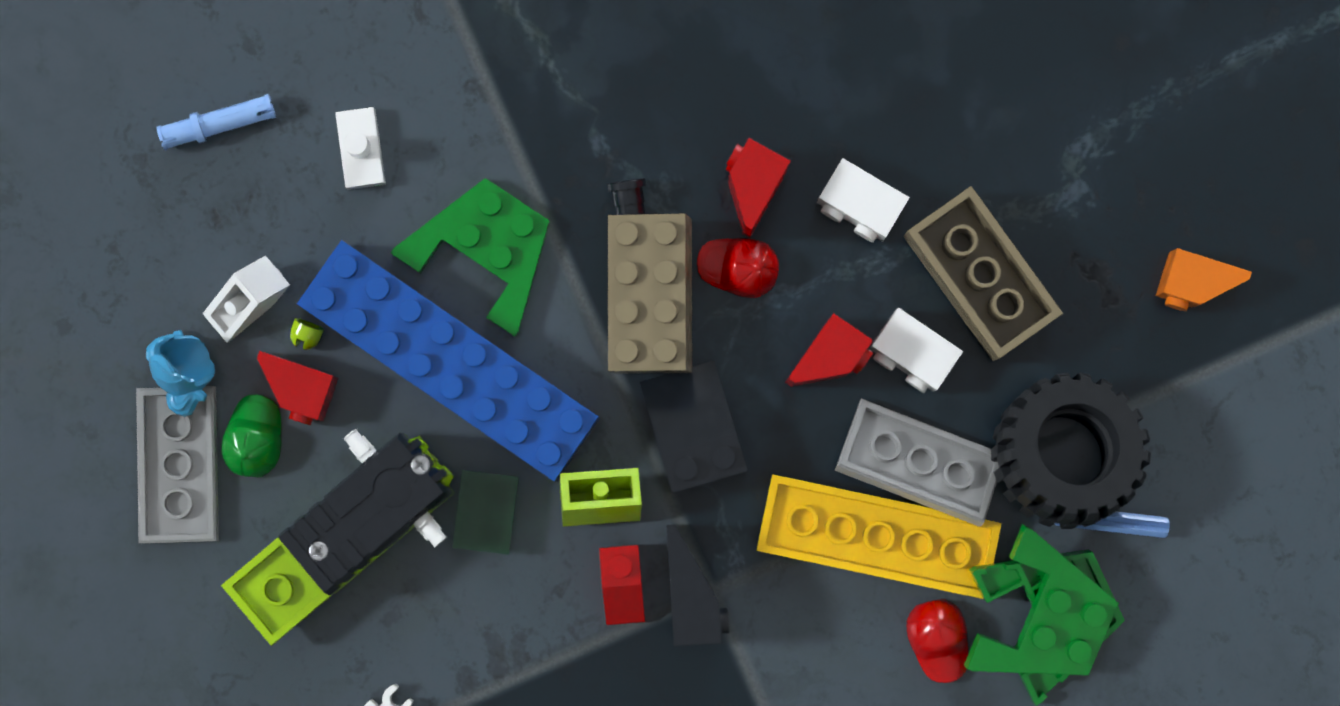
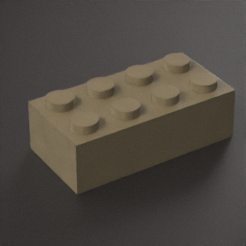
(982, 274)
(649, 293)

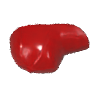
(739, 266)
(939, 639)

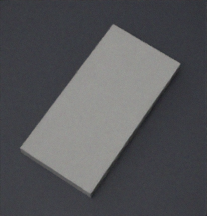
(919, 462)
(176, 470)

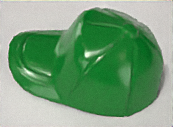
(253, 437)

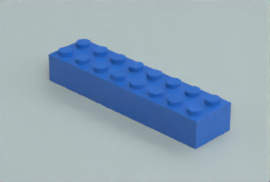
(448, 361)

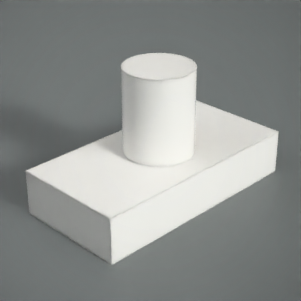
(360, 148)

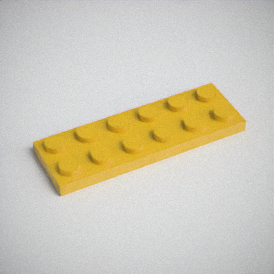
(874, 536)

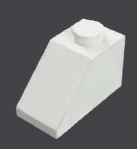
(245, 298)

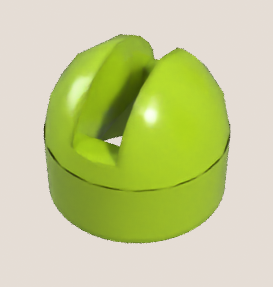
(307, 332)

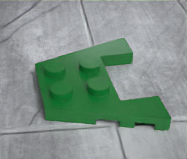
(495, 234)
(1003, 577)
(1063, 622)

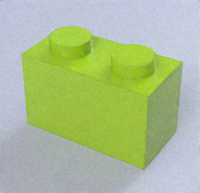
(600, 497)

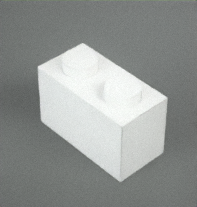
(861, 201)
(915, 351)

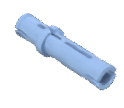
(201, 126)

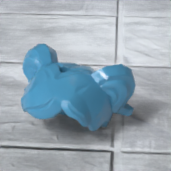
(181, 369)

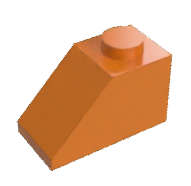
(1195, 279)

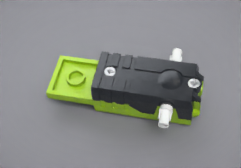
(343, 533)

